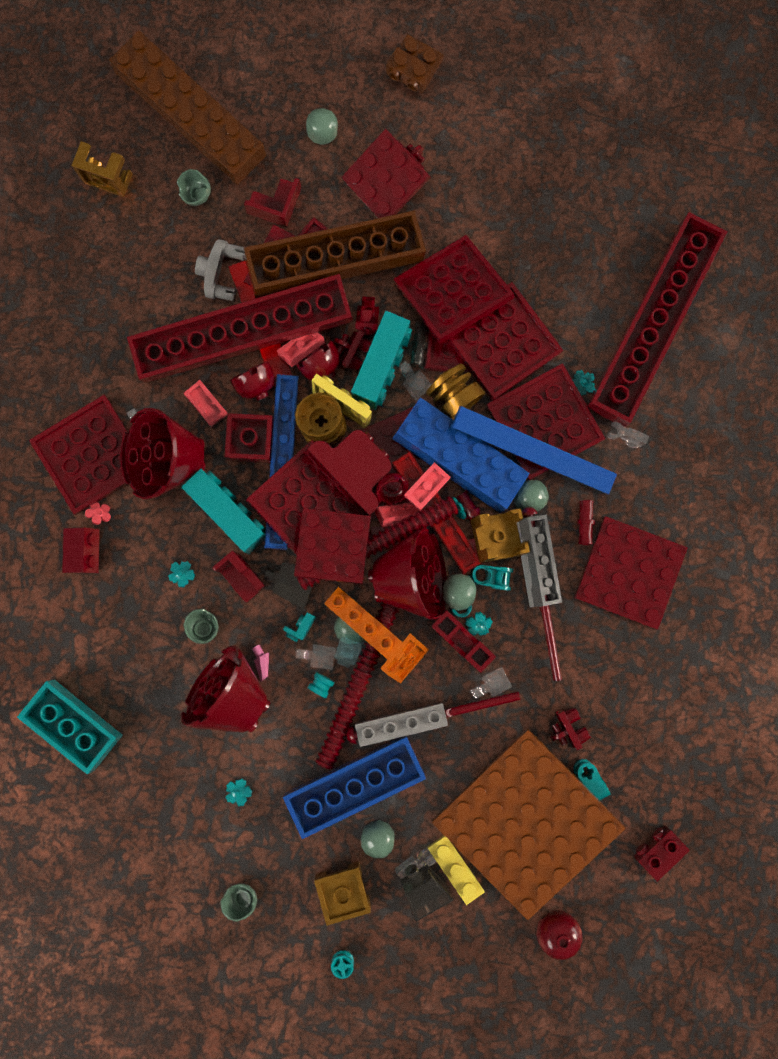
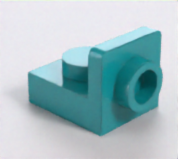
(304, 624)

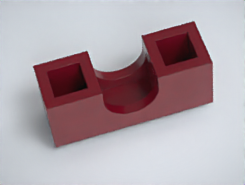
(462, 641)

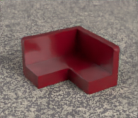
(276, 208)
(239, 575)

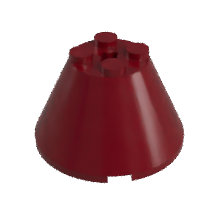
(158, 454)
(412, 576)
(226, 696)

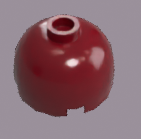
(321, 362)
(254, 382)
(559, 935)

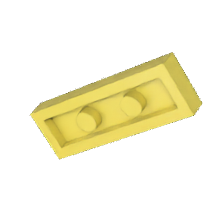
(456, 869)

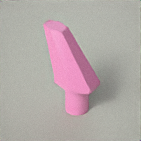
(261, 662)

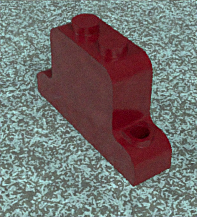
(353, 467)

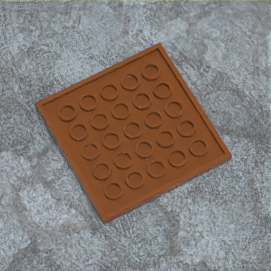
(528, 824)

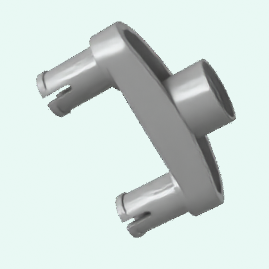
(211, 266)

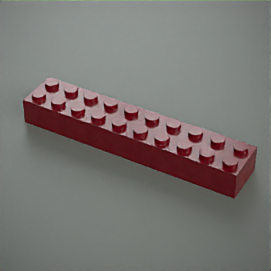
(656, 320)
(240, 329)

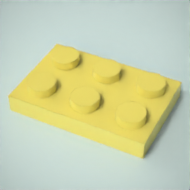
(354, 410)

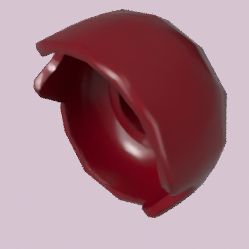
(392, 488)

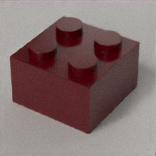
(249, 438)

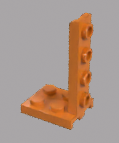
(400, 655)

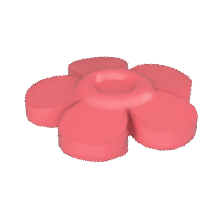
(98, 513)

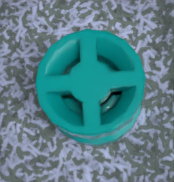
(321, 685)
(342, 969)

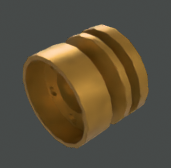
(455, 391)
(315, 411)

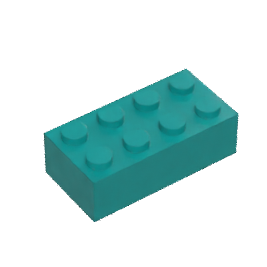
(381, 359)
(224, 511)
(69, 726)

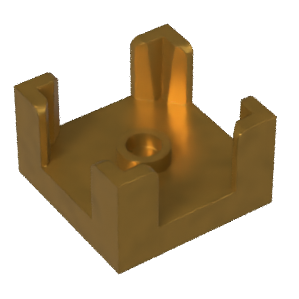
(99, 177)
(498, 536)
(342, 894)

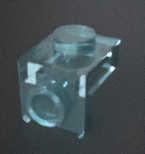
(347, 652)

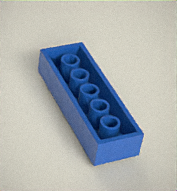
(463, 457)
(353, 786)

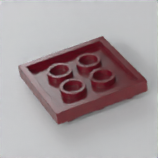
(385, 176)
(332, 546)

